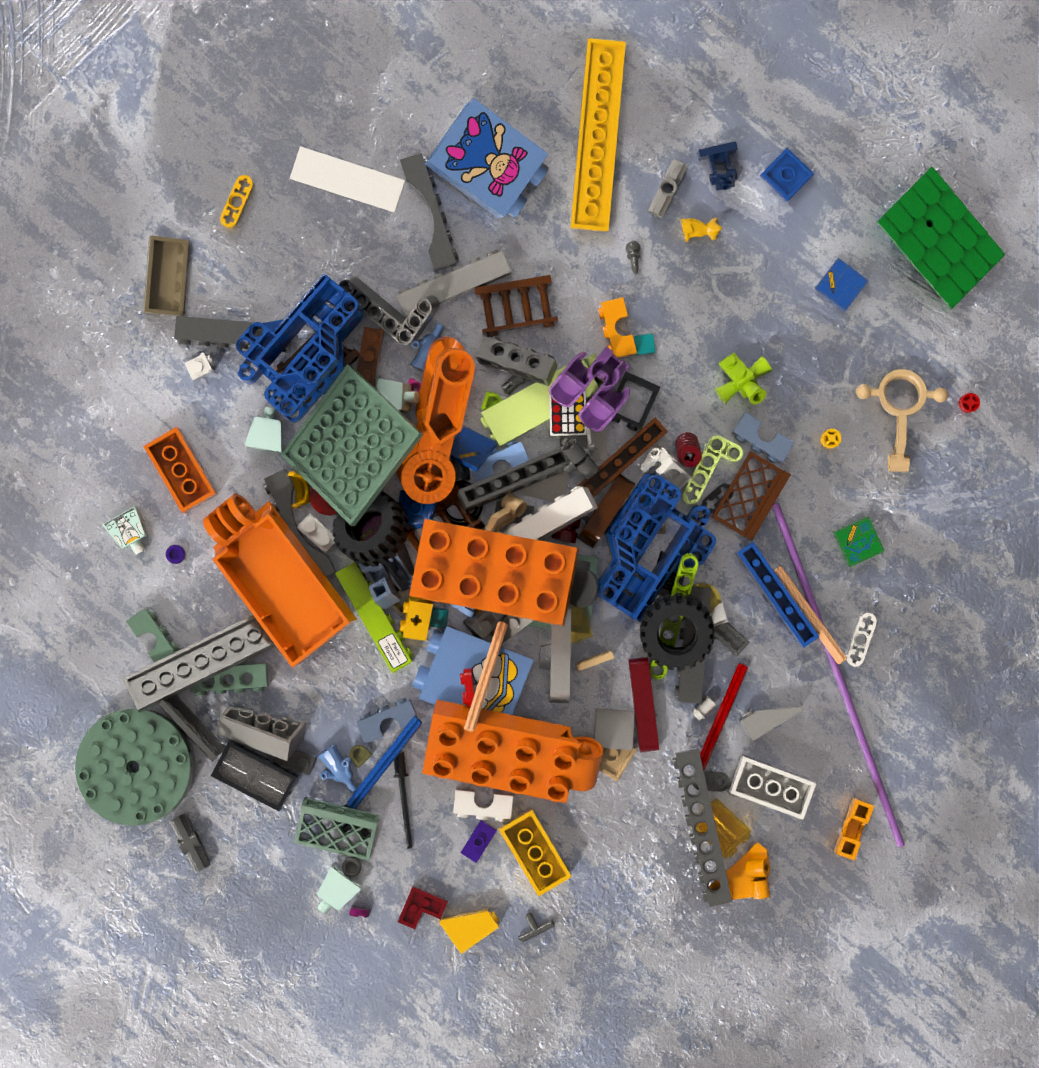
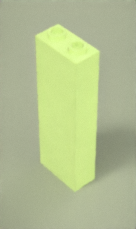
(523, 411)

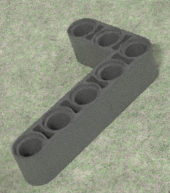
(388, 312)

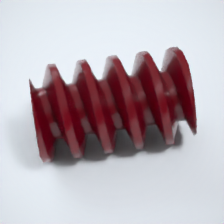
(688, 449)

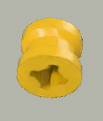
(833, 436)

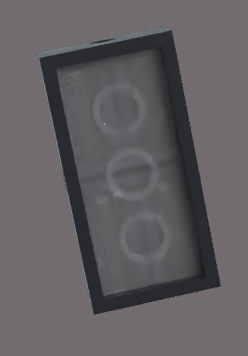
(254, 775)

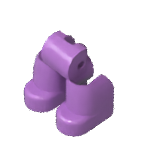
(577, 377)

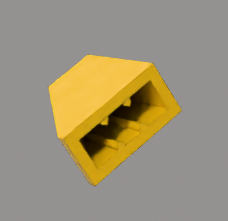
(469, 927)

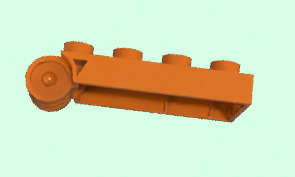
(276, 578)
(510, 753)

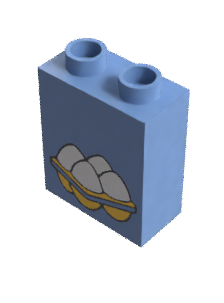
(461, 650)

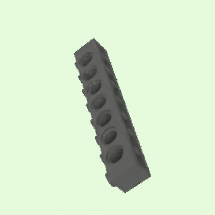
(722, 893)

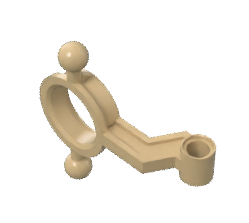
(898, 461)
(512, 508)

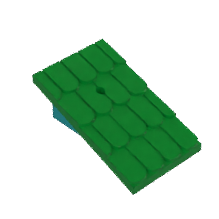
(941, 238)

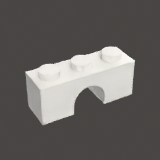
(466, 805)

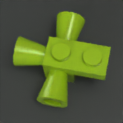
(743, 379)

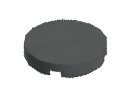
(584, 589)

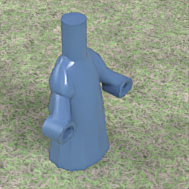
(420, 359)
(338, 766)

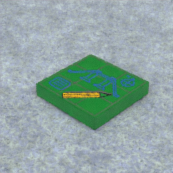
(859, 541)

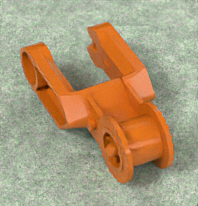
(440, 413)

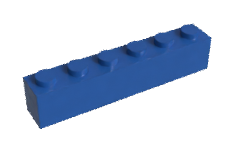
(777, 594)

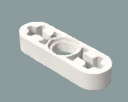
(850, 651)

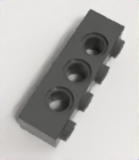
(542, 374)

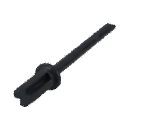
(400, 773)

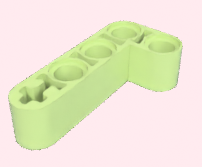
(707, 471)

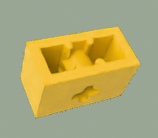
(419, 628)

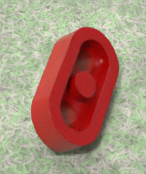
(466, 679)

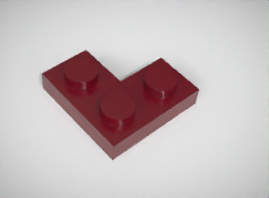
(419, 902)

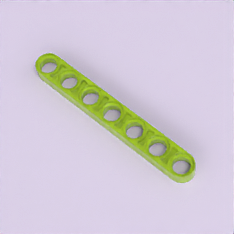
(675, 625)

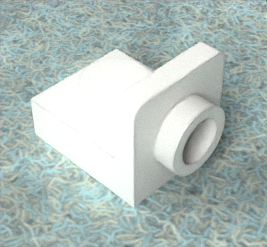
(200, 366)

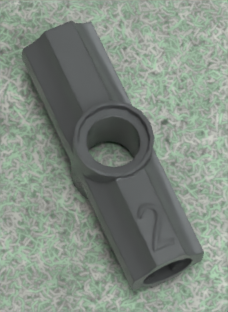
(189, 843)

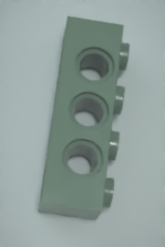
(258, 671)

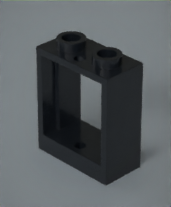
(645, 385)

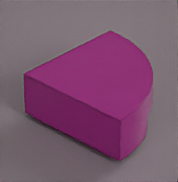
(358, 911)

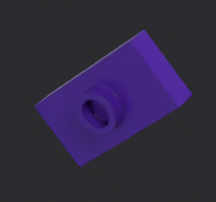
(478, 841)

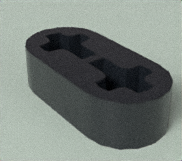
(714, 494)

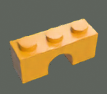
(612, 312)
(850, 834)

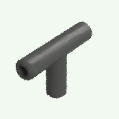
(535, 929)

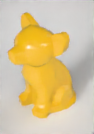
(696, 228)

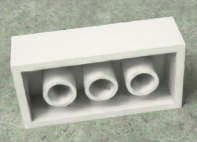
(772, 787)

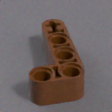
(606, 511)

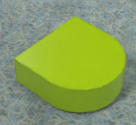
(490, 400)

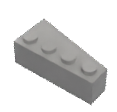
(262, 732)

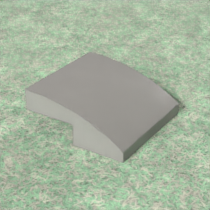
(614, 728)

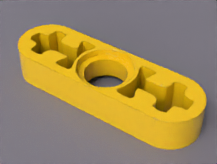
(237, 186)

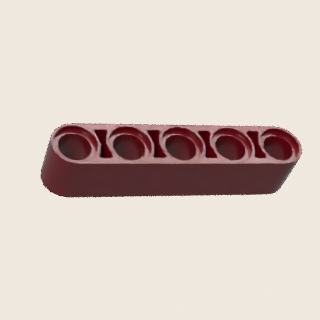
(643, 704)

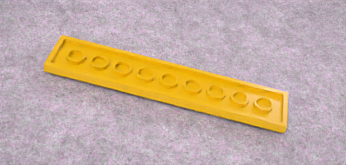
(598, 135)

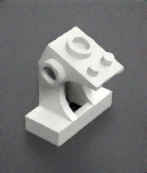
(664, 463)

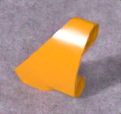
(749, 875)

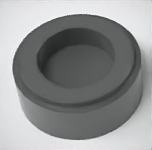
(351, 867)

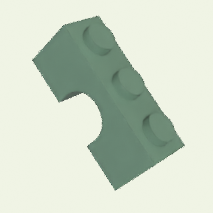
(145, 622)

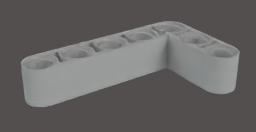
(560, 661)

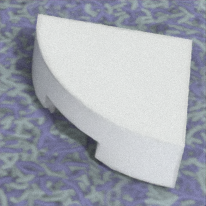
(719, 615)

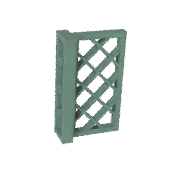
(342, 815)

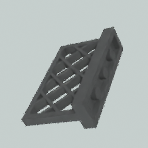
(193, 727)

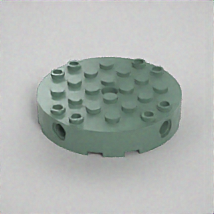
(107, 774)

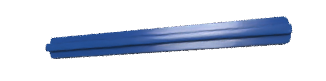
(384, 762)

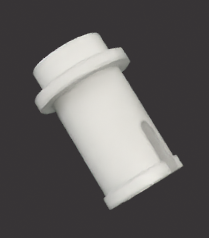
(703, 708)

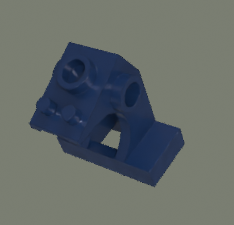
(718, 155)

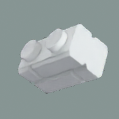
(317, 533)

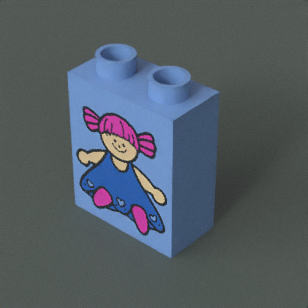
(488, 160)

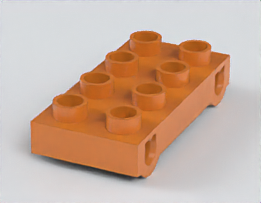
(494, 572)

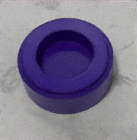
(175, 554)

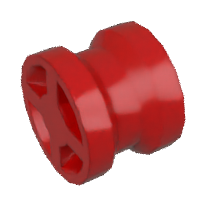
(971, 400)

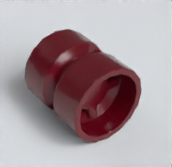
(568, 533)

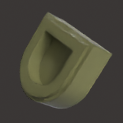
(359, 755)

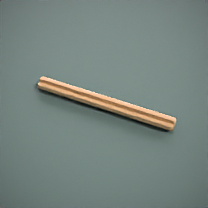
(816, 623)
(485, 676)

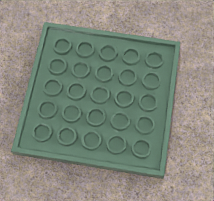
(351, 445)

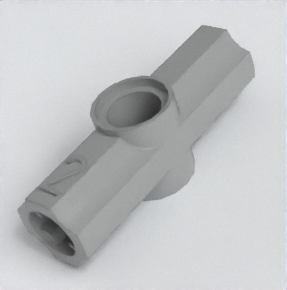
(673, 178)

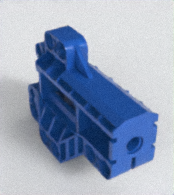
(325, 343)
(626, 556)

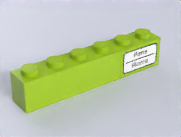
(374, 618)

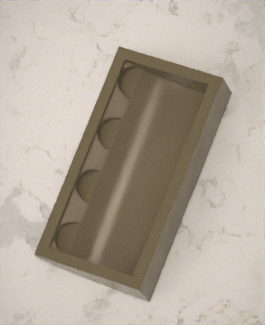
(165, 276)

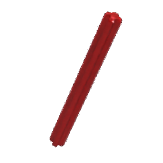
(722, 714)

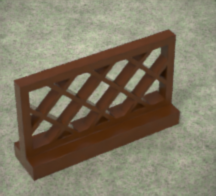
(764, 506)

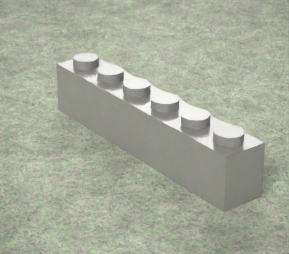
(458, 282)

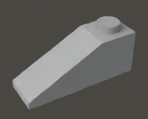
(763, 720)

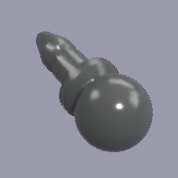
(633, 249)

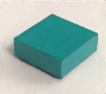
(644, 344)
(439, 618)

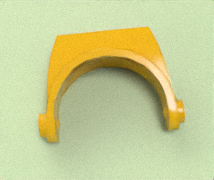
(300, 497)

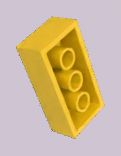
(535, 852)

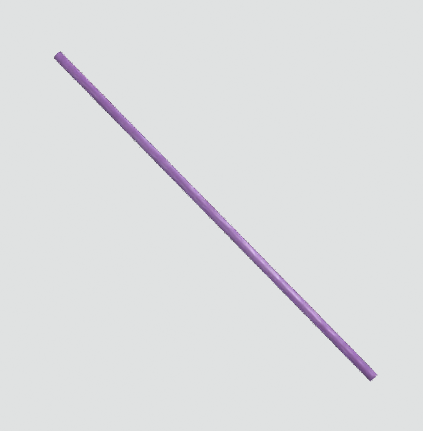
(840, 680)

